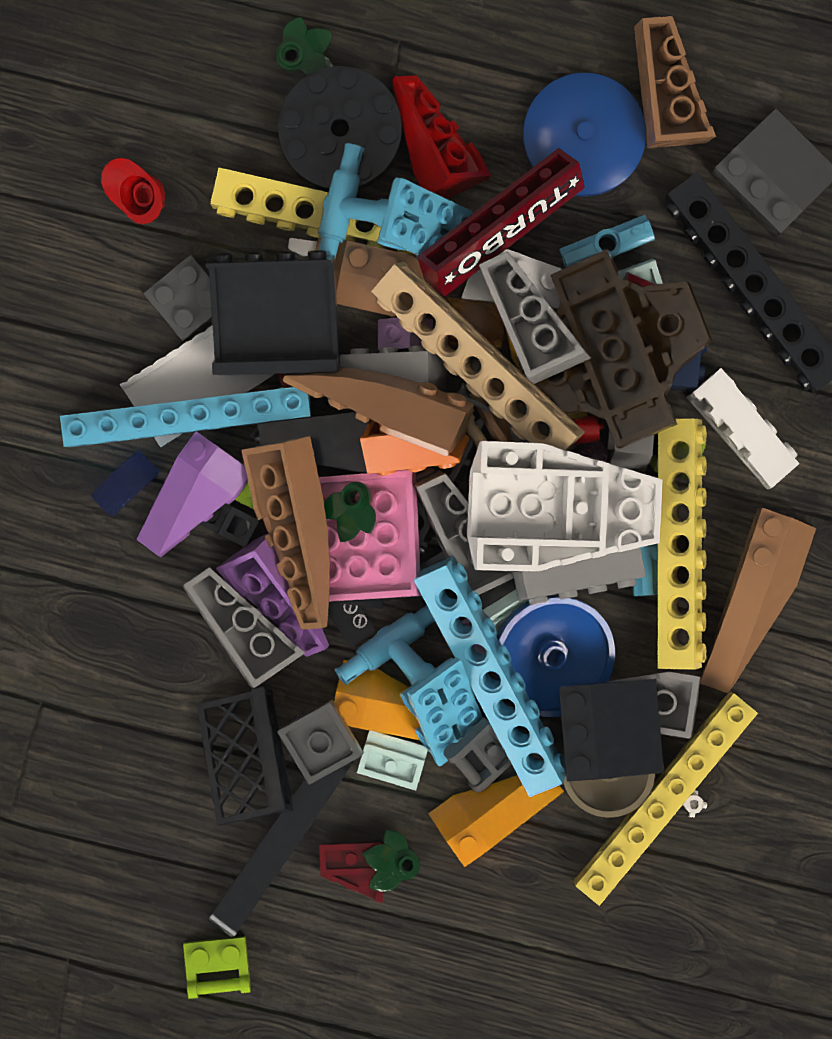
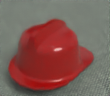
(133, 190)

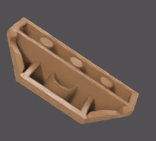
(361, 269)

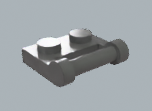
(486, 747)

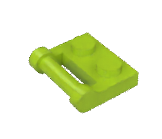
(215, 956)

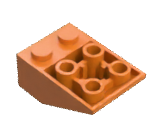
(387, 453)

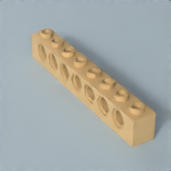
(494, 364)

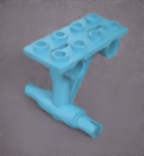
(408, 219)
(438, 695)

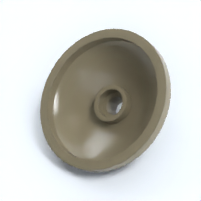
(610, 796)

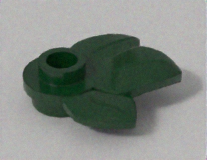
(308, 46)
(350, 515)
(388, 860)

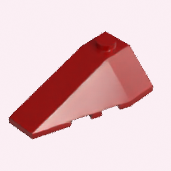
(436, 150)

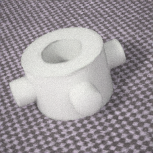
(694, 804)

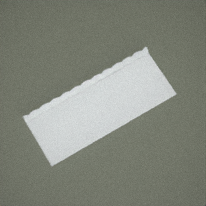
(186, 376)

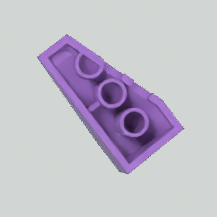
(195, 488)
(256, 577)

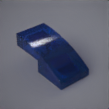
(125, 483)

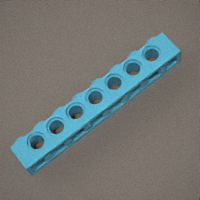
(185, 416)
(534, 774)

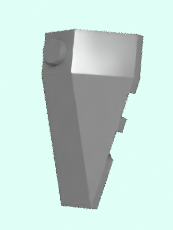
(676, 701)

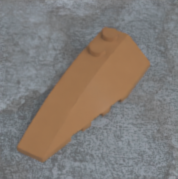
(401, 406)
(291, 504)
(758, 593)

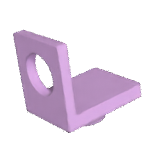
(394, 335)

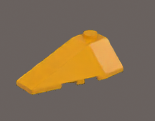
(375, 704)
(480, 820)

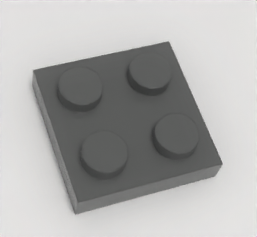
(183, 298)
(320, 742)

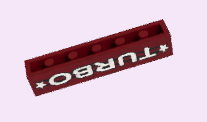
(501, 222)

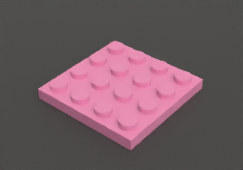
(389, 556)

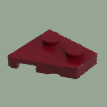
(346, 866)

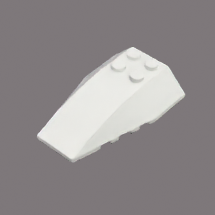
(555, 507)

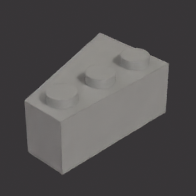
(412, 365)

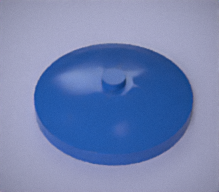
(592, 123)
(557, 647)

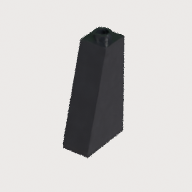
(333, 438)

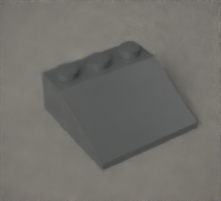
(774, 173)

